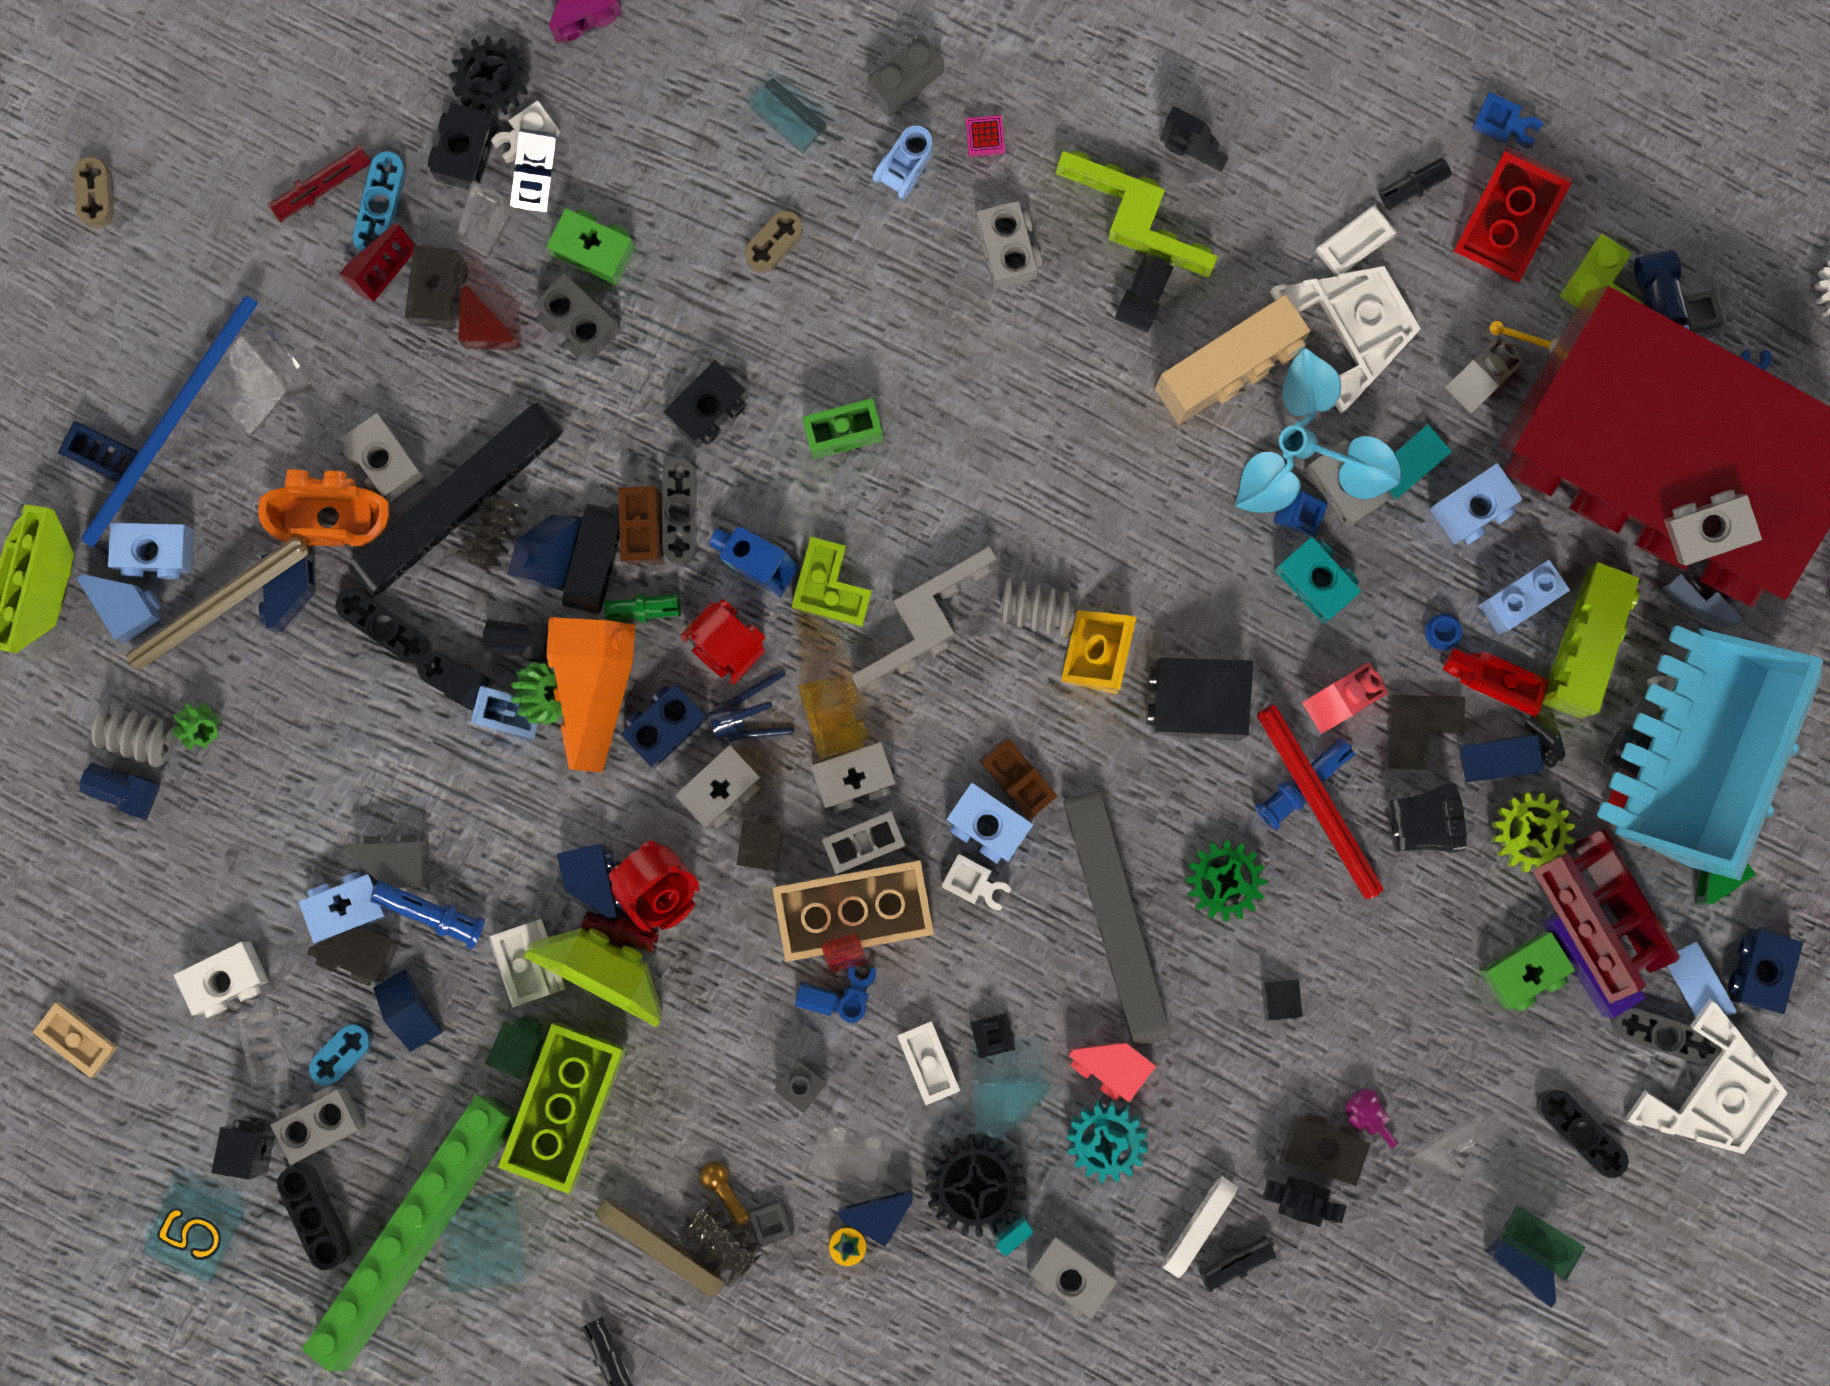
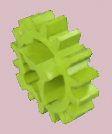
(1523, 821)

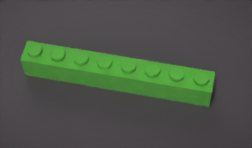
(410, 1234)

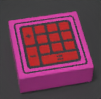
(985, 136)

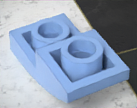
(1698, 981)

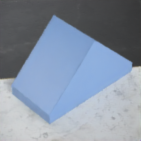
(498, 713)

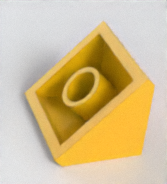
(1098, 650)

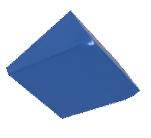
(1303, 514)

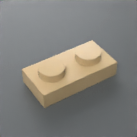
(75, 1040)

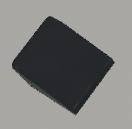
(1281, 1000)

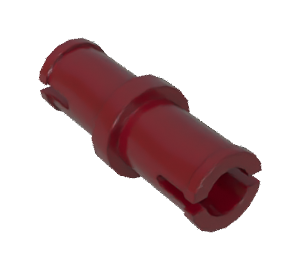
(622, 931)

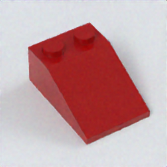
(1513, 214)

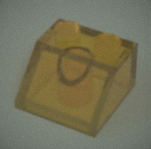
(832, 717)

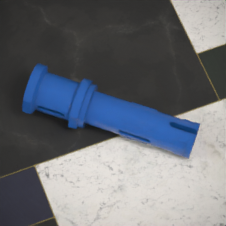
(1289, 795)
(443, 919)

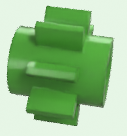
(196, 726)

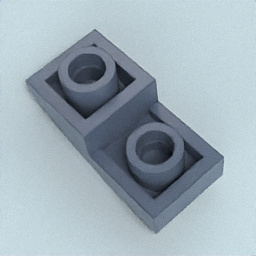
(1713, 608)

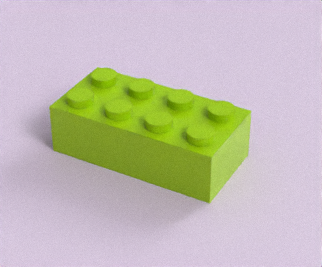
(562, 1107)

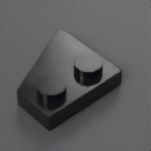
(1193, 137)

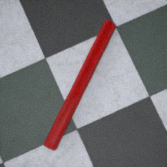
(1319, 801)

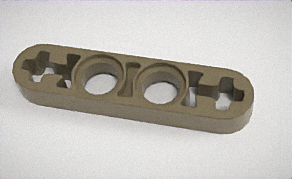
(660, 1247)

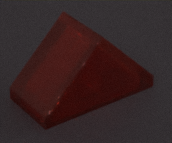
(480, 327)

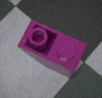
(576, 16)

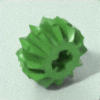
(536, 694)

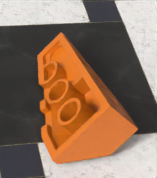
(591, 676)

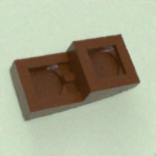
(1018, 778)

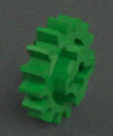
(1240, 887)

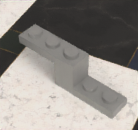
(925, 620)

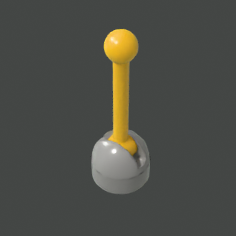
(1498, 328)

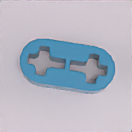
(334, 1048)

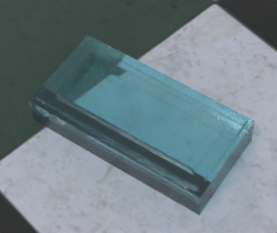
(787, 115)

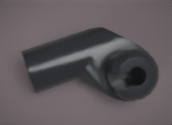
(1551, 739)

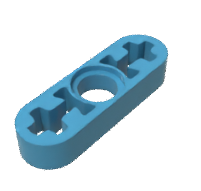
(375, 176)

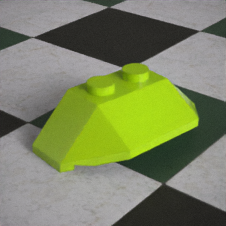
(32, 577)
(601, 969)

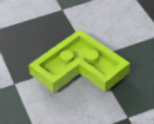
(1597, 270)
(819, 588)

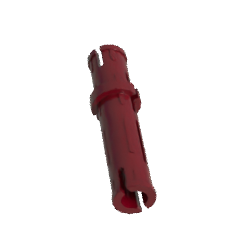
(283, 208)

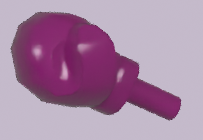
(1369, 1115)

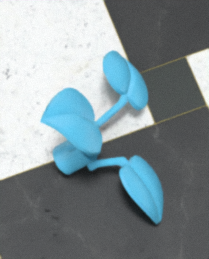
(1267, 479)

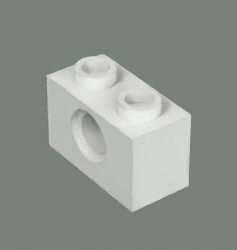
(199, 981)

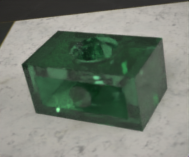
(517, 1047)

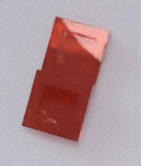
(844, 953)

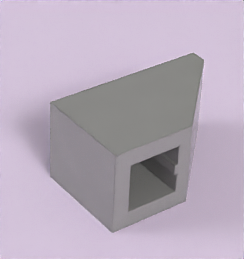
(1485, 374)

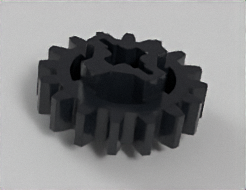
(504, 70)
(1304, 1201)

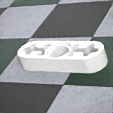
(1200, 1226)

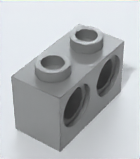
(1000, 246)
(320, 1130)

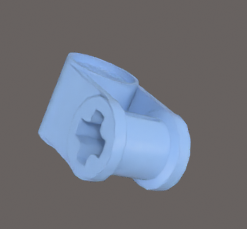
(902, 168)

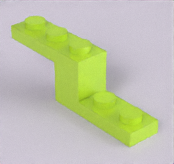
(1136, 213)

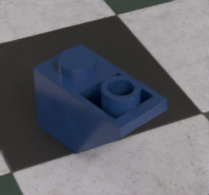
(287, 594)
(587, 877)

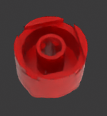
(724, 641)
(654, 887)

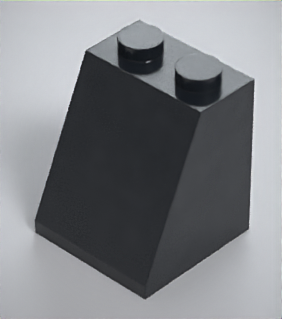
(1200, 698)

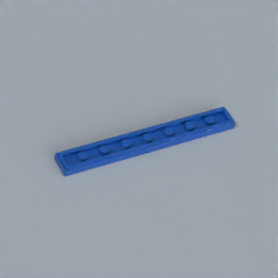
(168, 421)

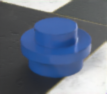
(1443, 632)

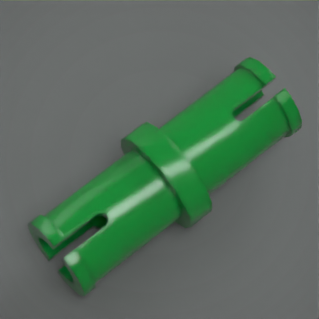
(643, 608)

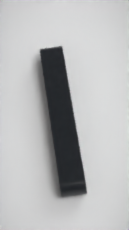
(455, 499)

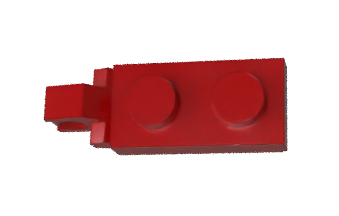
(1498, 679)

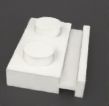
(522, 978)

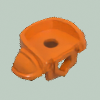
(295, 510)

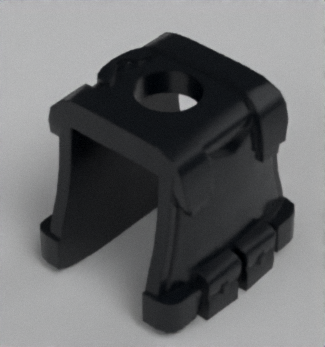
(1429, 821)

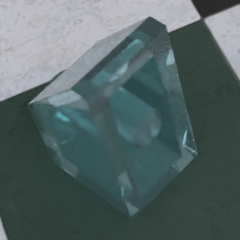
(1005, 1104)

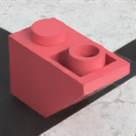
(1345, 697)
(1116, 1065)

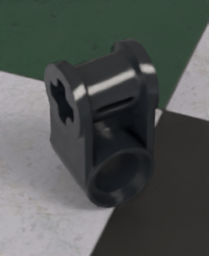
(457, 680)

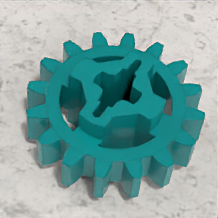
(1092, 1146)

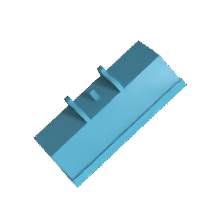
(1714, 749)

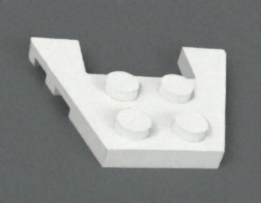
(1367, 317)
(1729, 1100)

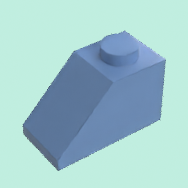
(122, 606)

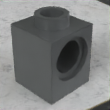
(801, 1085)

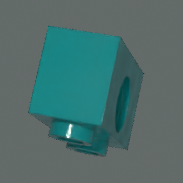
(1321, 601)

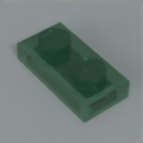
(1541, 1242)

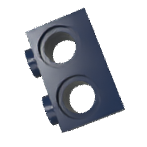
(670, 733)

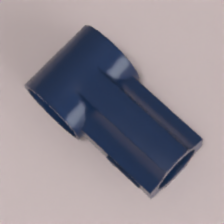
(1660, 278)
(127, 792)

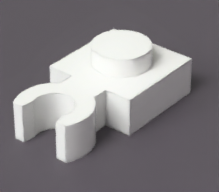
(531, 118)
(970, 880)

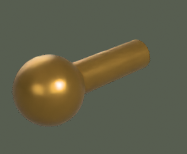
(715, 1178)

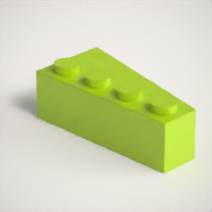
(1591, 641)

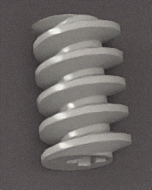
(1038, 608)
(131, 737)

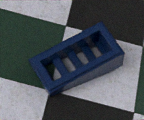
(72, 439)

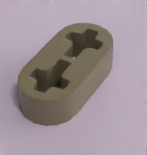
(85, 192)
(767, 235)

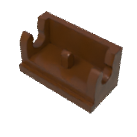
(640, 525)

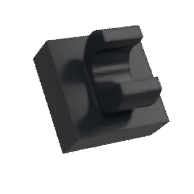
(992, 1035)

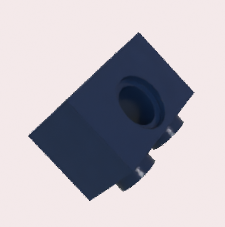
(1782, 960)

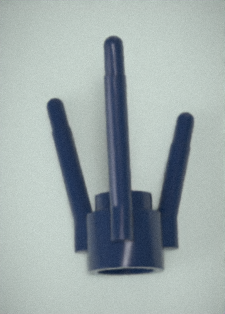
(729, 719)

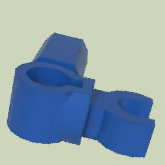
(824, 1001)

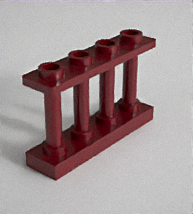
(1589, 926)

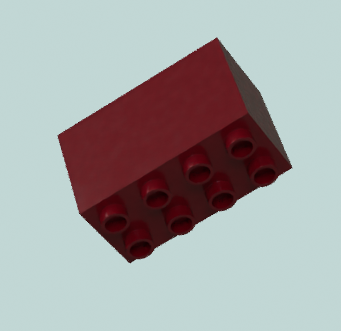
(1665, 420)

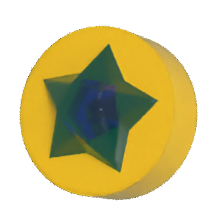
(847, 1246)

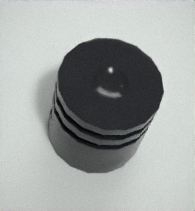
(1615, 749)

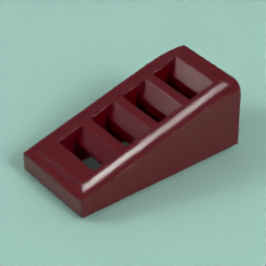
(363, 263)

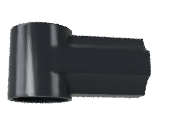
(1142, 300)
(516, 639)

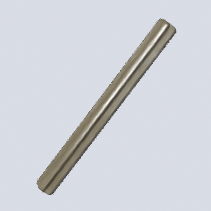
(217, 603)

